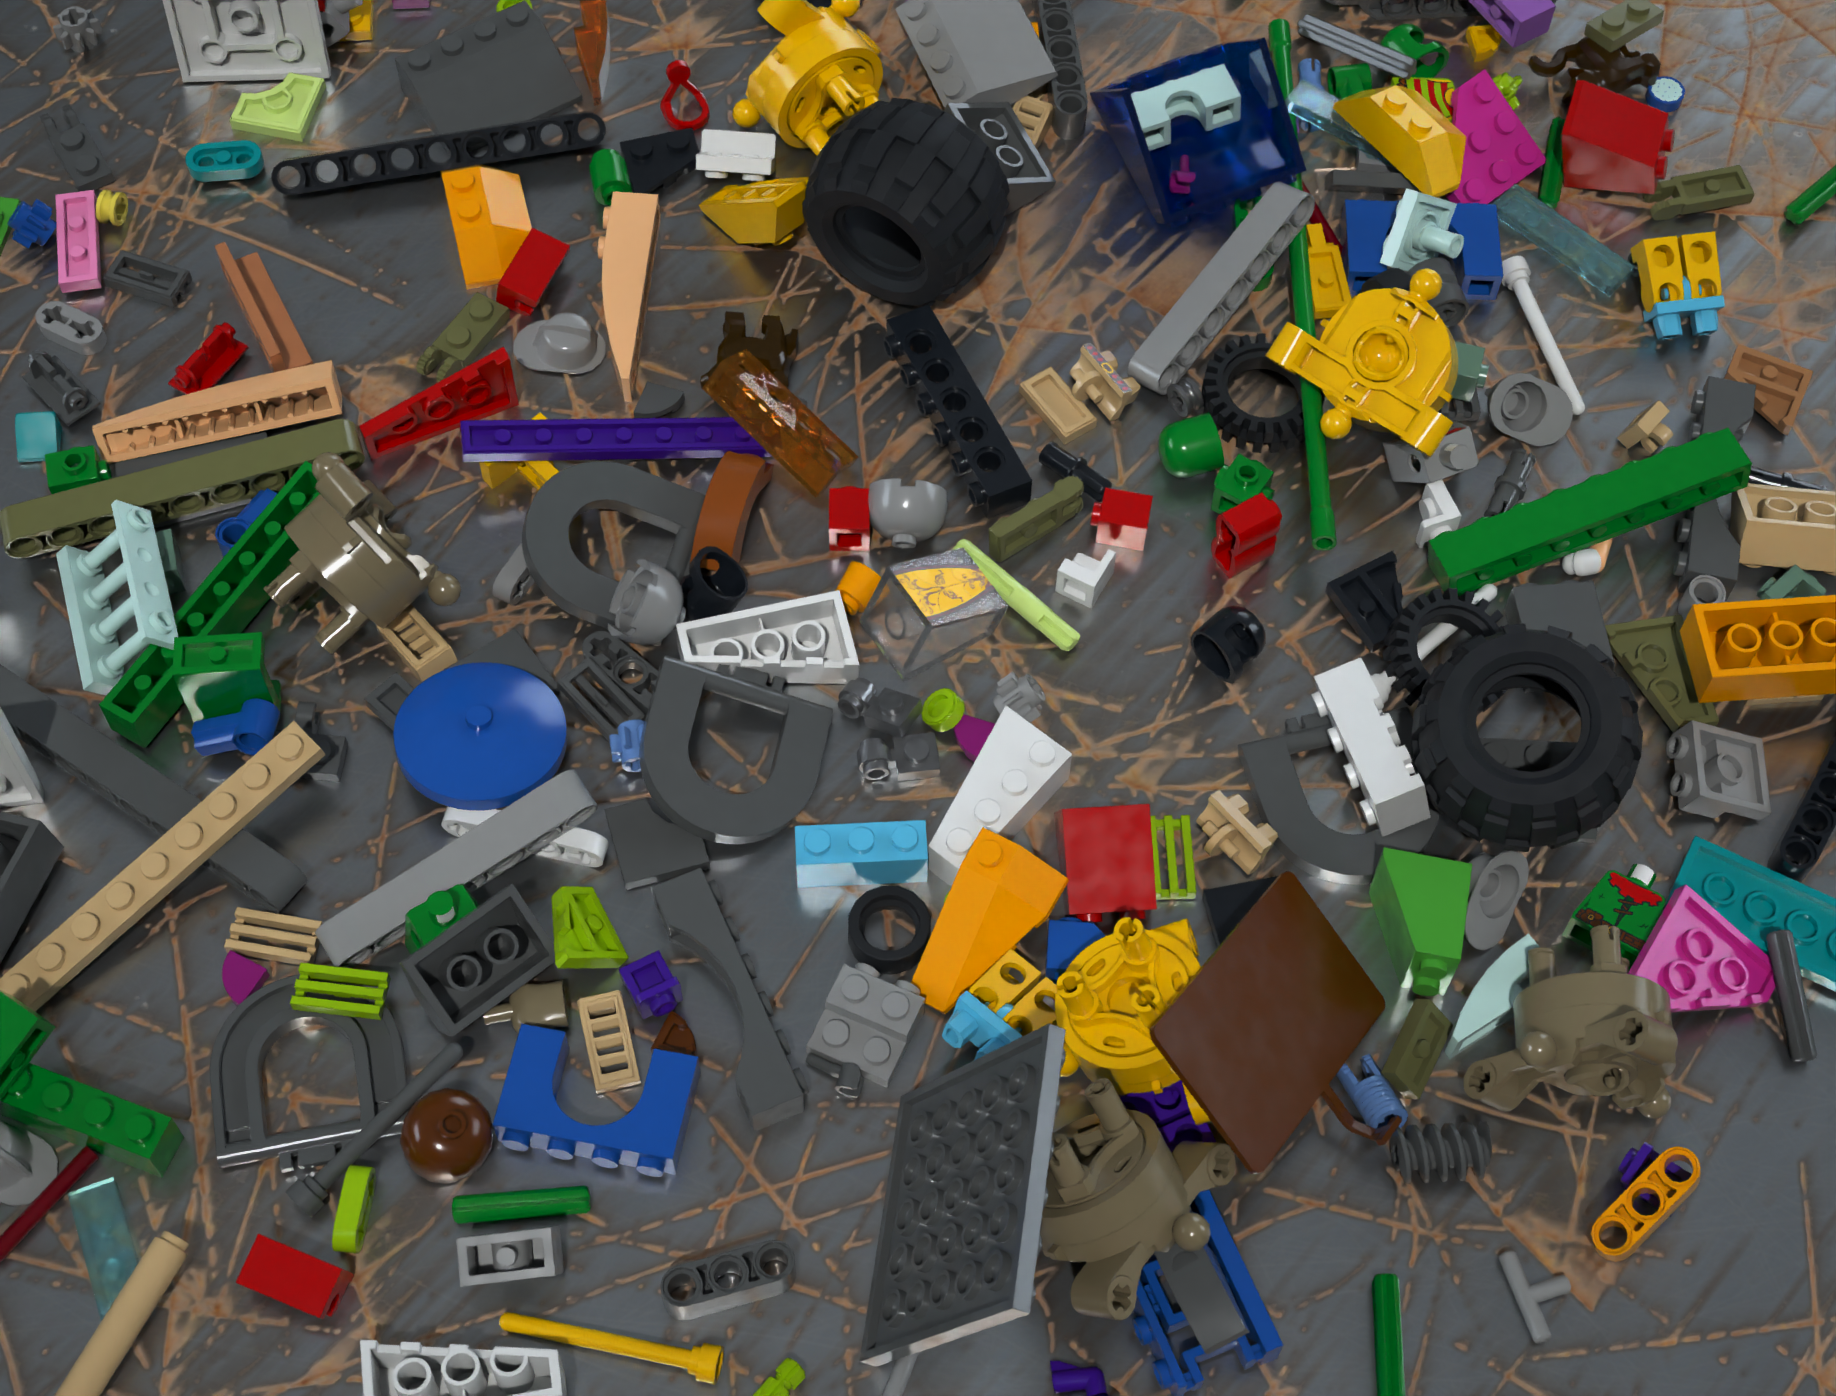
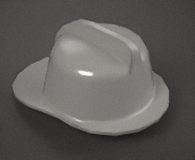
(560, 345)
(1529, 409)
(1493, 896)
(25, 1165)

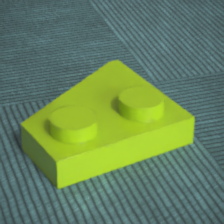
(583, 931)

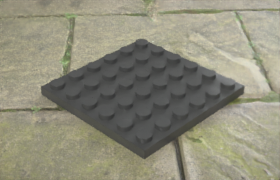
(965, 1200)

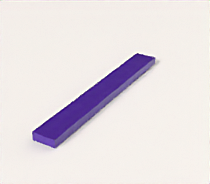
(604, 439)

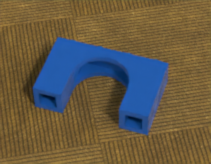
(1369, 222)
(644, 1138)

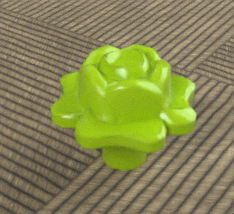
(1508, 87)

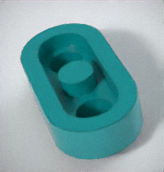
(224, 161)

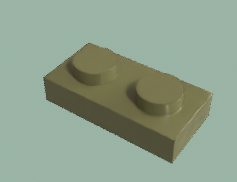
(1623, 23)
(1417, 1048)

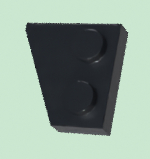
(659, 159)
(1369, 599)

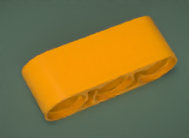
(1654, 1182)

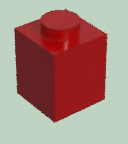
(1122, 518)
(849, 519)

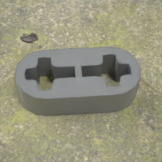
(74, 322)
(513, 579)

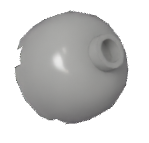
(907, 512)
(646, 604)

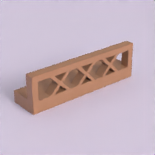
(263, 310)

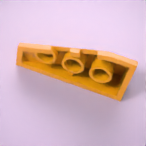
(988, 910)

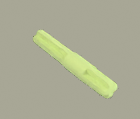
(1023, 600)

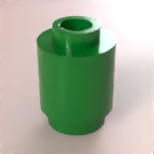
(608, 174)

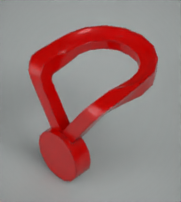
(679, 73)

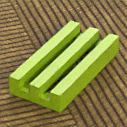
(1169, 825)
(343, 975)

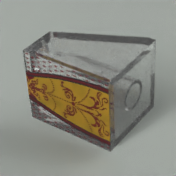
(931, 610)

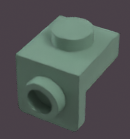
(1791, 585)

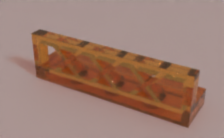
(776, 424)

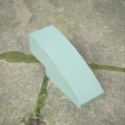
(1492, 997)

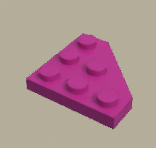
(1496, 142)
(1703, 958)

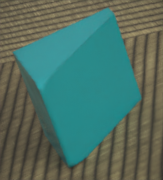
(37, 435)

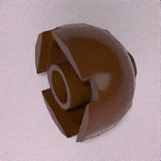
(447, 1135)

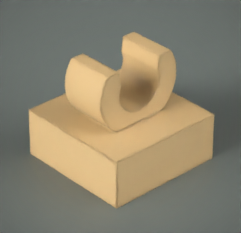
(1647, 428)

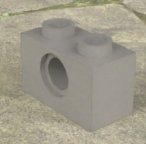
(510, 1255)

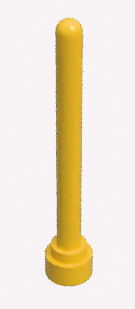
(702, 1361)

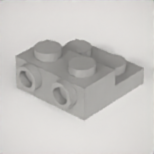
(1718, 772)
(867, 1022)

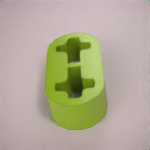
(354, 1209)

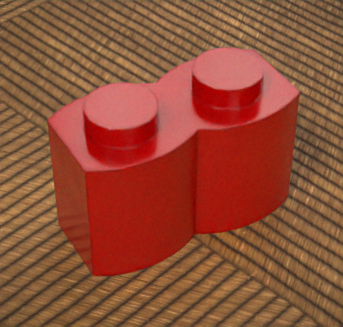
(1246, 534)

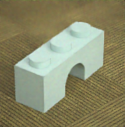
(1204, 95)

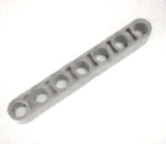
(1221, 287)
(468, 860)

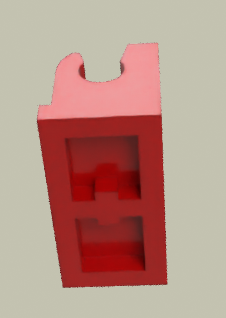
(531, 272)
(294, 1277)

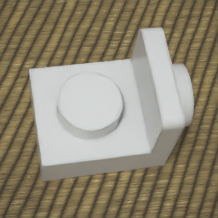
(1437, 511)

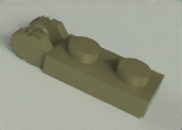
(1700, 192)
(464, 337)
(1036, 519)

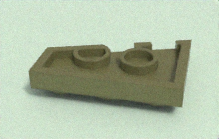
(1659, 666)

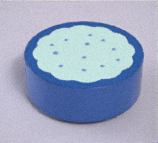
(1665, 94)

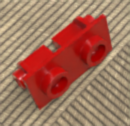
(210, 362)

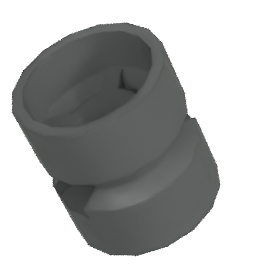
(1451, 301)

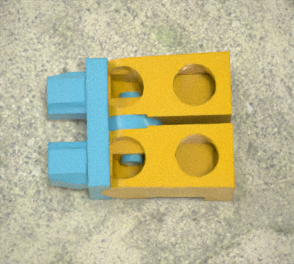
(1680, 282)
(1001, 1007)

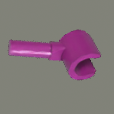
(1181, 180)

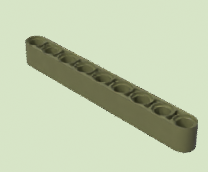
(173, 488)

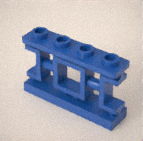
(1153, 1303)

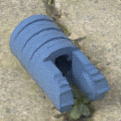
(1373, 1095)

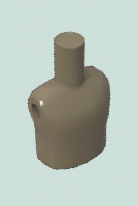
(533, 1005)

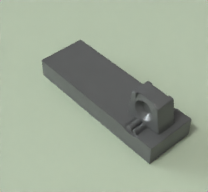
(1367, 182)

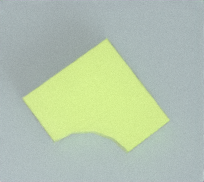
(282, 110)

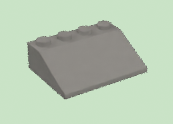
(977, 49)

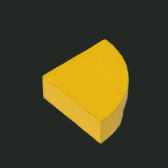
(1483, 41)

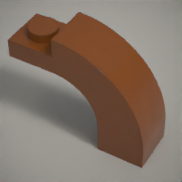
(729, 504)

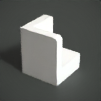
(1085, 577)

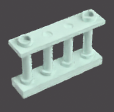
(89, 605)

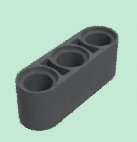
(711, 1297)

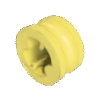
(111, 207)

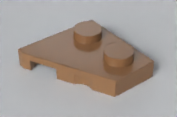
(1777, 382)

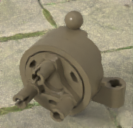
(354, 557)
(1585, 1035)
(1122, 1198)

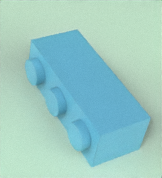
(861, 853)

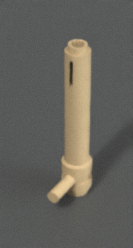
(125, 1317)

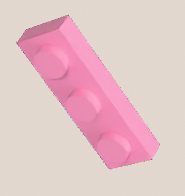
(78, 241)

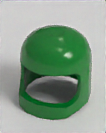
(1408, 41)
(1191, 447)

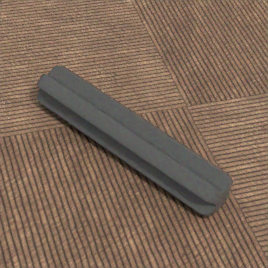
(1791, 996)

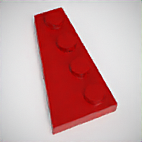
(466, 395)

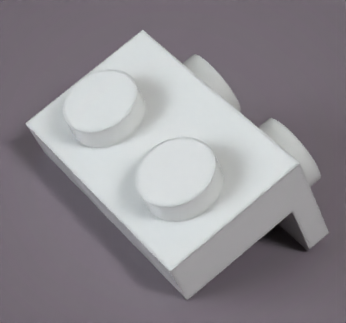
(737, 152)

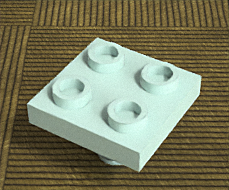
(1420, 231)

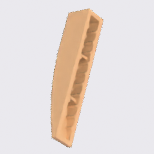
(627, 272)
(223, 412)

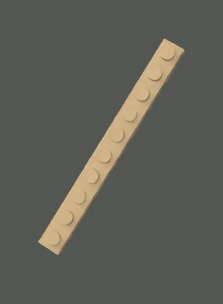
(161, 867)

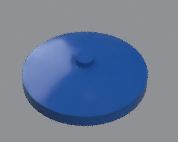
(480, 736)

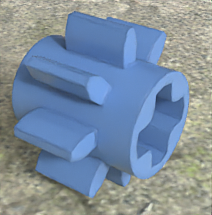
(626, 745)

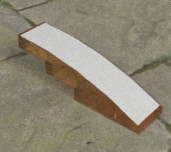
(594, 46)

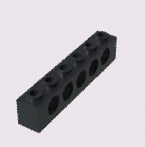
(922, 333)

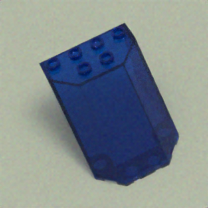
(1227, 160)

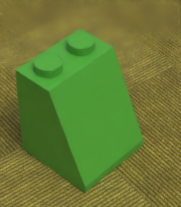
(1421, 916)

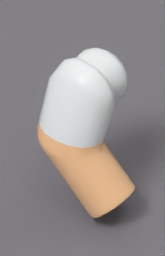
(1587, 561)

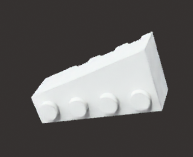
(789, 639)
(1370, 741)
(1002, 791)
(459, 1371)

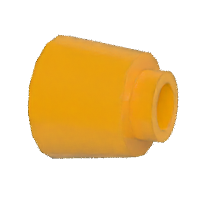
(857, 587)

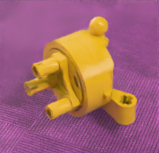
(813, 75)
(1380, 363)
(1115, 997)

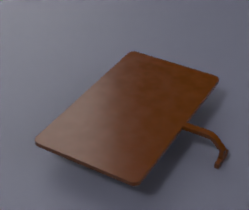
(1271, 1025)

